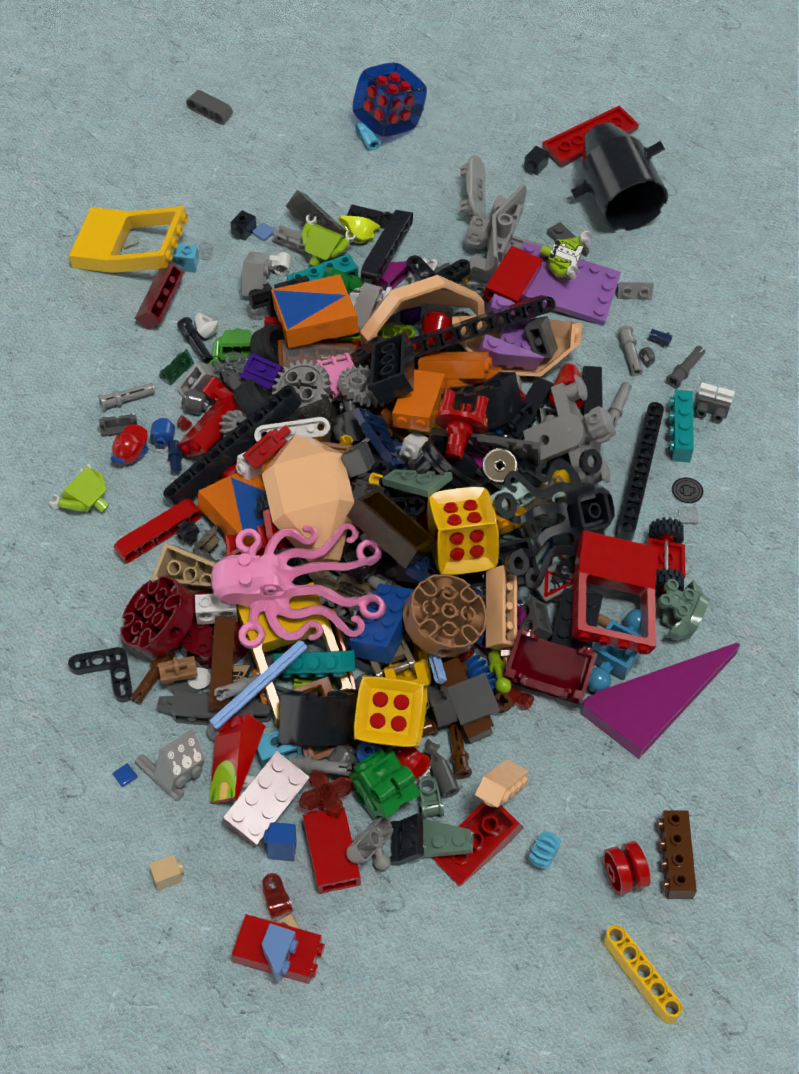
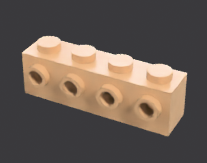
(501, 608)
(502, 783)

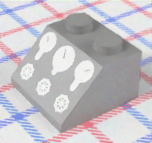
(179, 762)

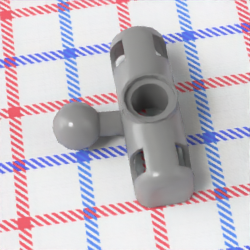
(370, 843)

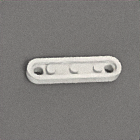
(303, 427)

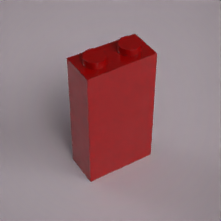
(513, 275)
(207, 429)
(327, 847)
(249, 949)

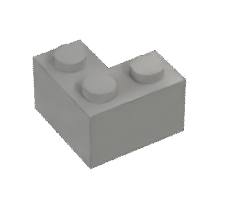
(255, 269)

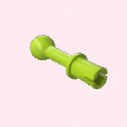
(497, 666)

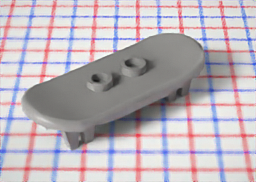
(475, 188)

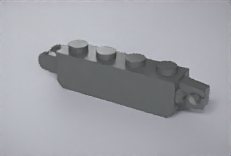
(194, 708)

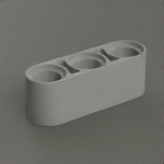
(366, 302)

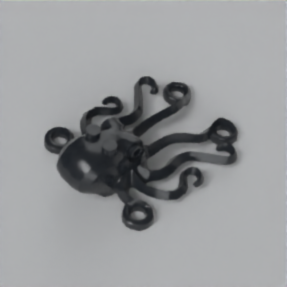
(581, 509)

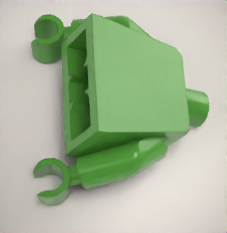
(231, 341)

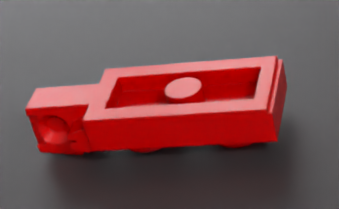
(266, 447)

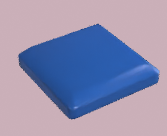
(125, 775)

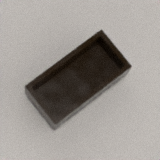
(391, 528)

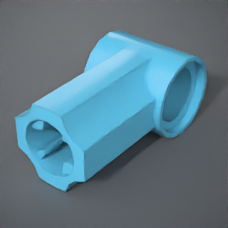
(369, 137)

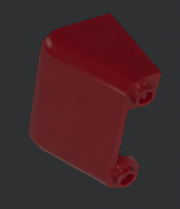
(550, 667)

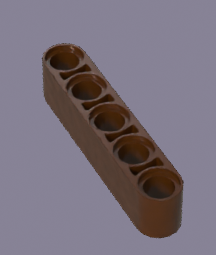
(222, 658)

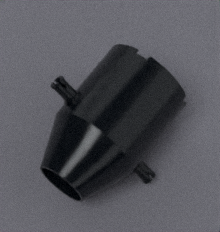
(621, 177)

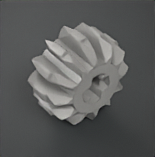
(231, 421)

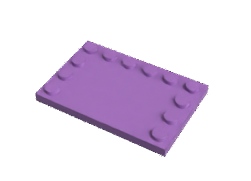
(583, 297)

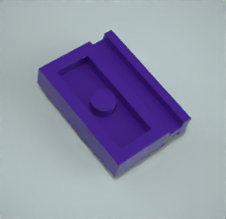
(261, 371)

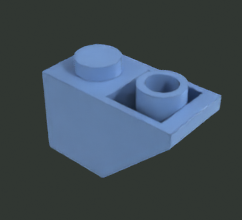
(277, 948)

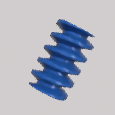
(478, 667)

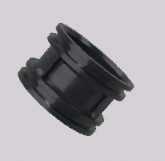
(434, 459)

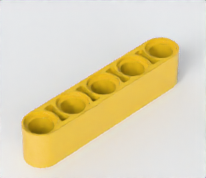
(643, 984)

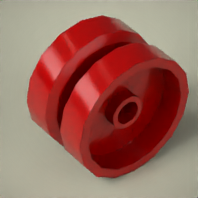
(627, 867)

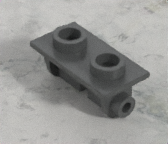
(115, 425)

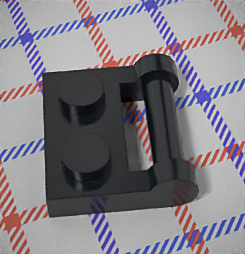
(411, 839)

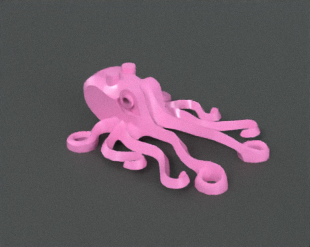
(267, 583)

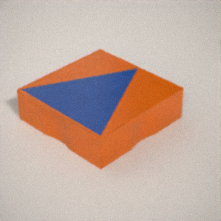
(315, 311)
(233, 504)

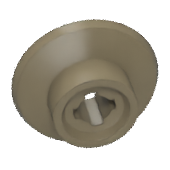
(495, 457)
(208, 540)

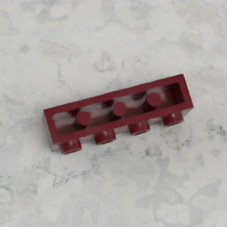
(159, 296)

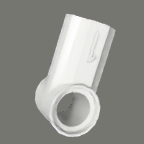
(281, 263)

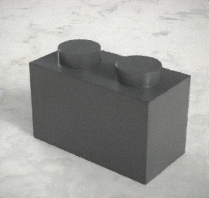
(541, 337)
(358, 459)

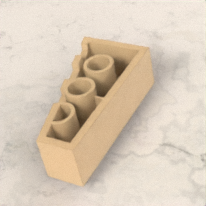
(184, 567)

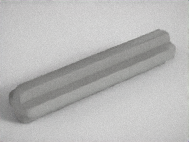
(149, 768)

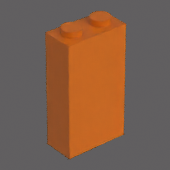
(457, 364)
(419, 407)

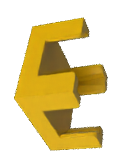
(421, 673)

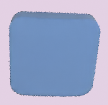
(263, 231)

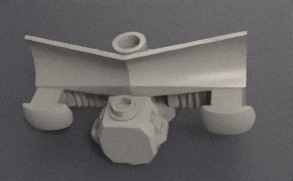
(496, 237)
(573, 431)

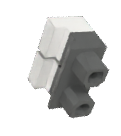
(719, 407)

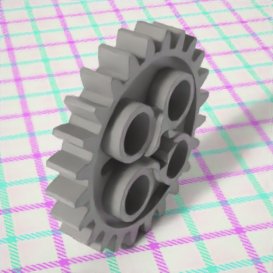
(356, 384)
(303, 386)

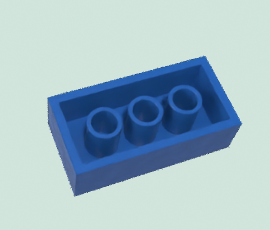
(383, 635)

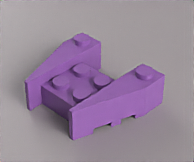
(512, 342)

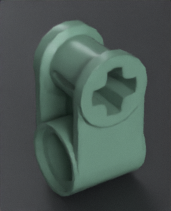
(430, 801)

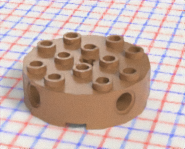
(444, 616)

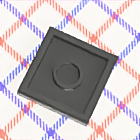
(473, 699)

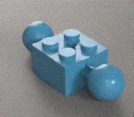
(613, 659)

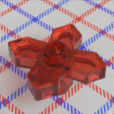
(325, 794)

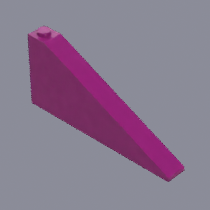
(646, 706)

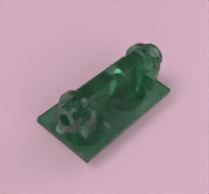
(177, 367)

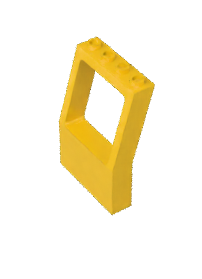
(106, 231)
(273, 641)

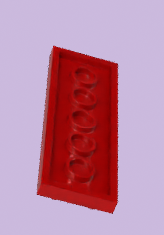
(569, 144)

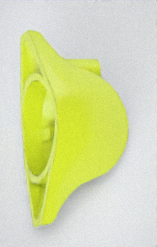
(360, 226)

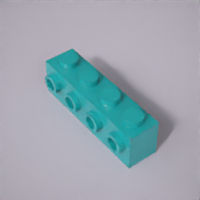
(342, 263)
(682, 426)
(320, 663)

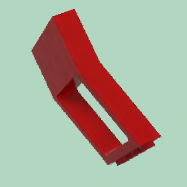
(621, 567)

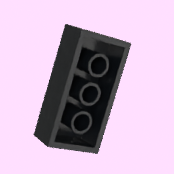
(392, 367)
(478, 579)
(563, 628)

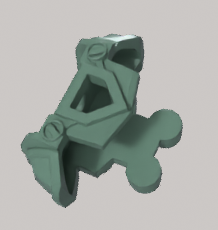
(687, 607)

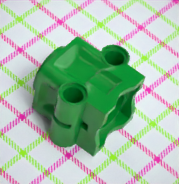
(383, 783)

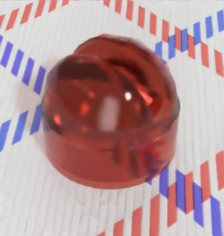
(184, 423)
(525, 700)

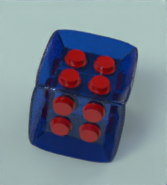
(389, 99)

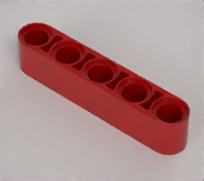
(156, 530)

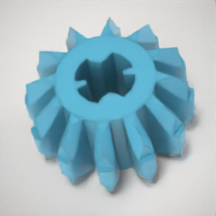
(544, 849)

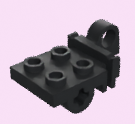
(261, 298)

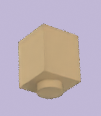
(166, 872)

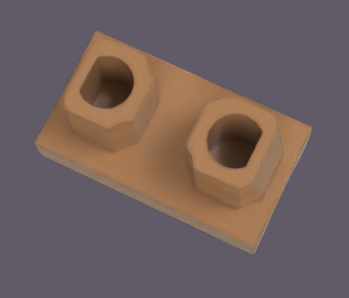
(177, 670)

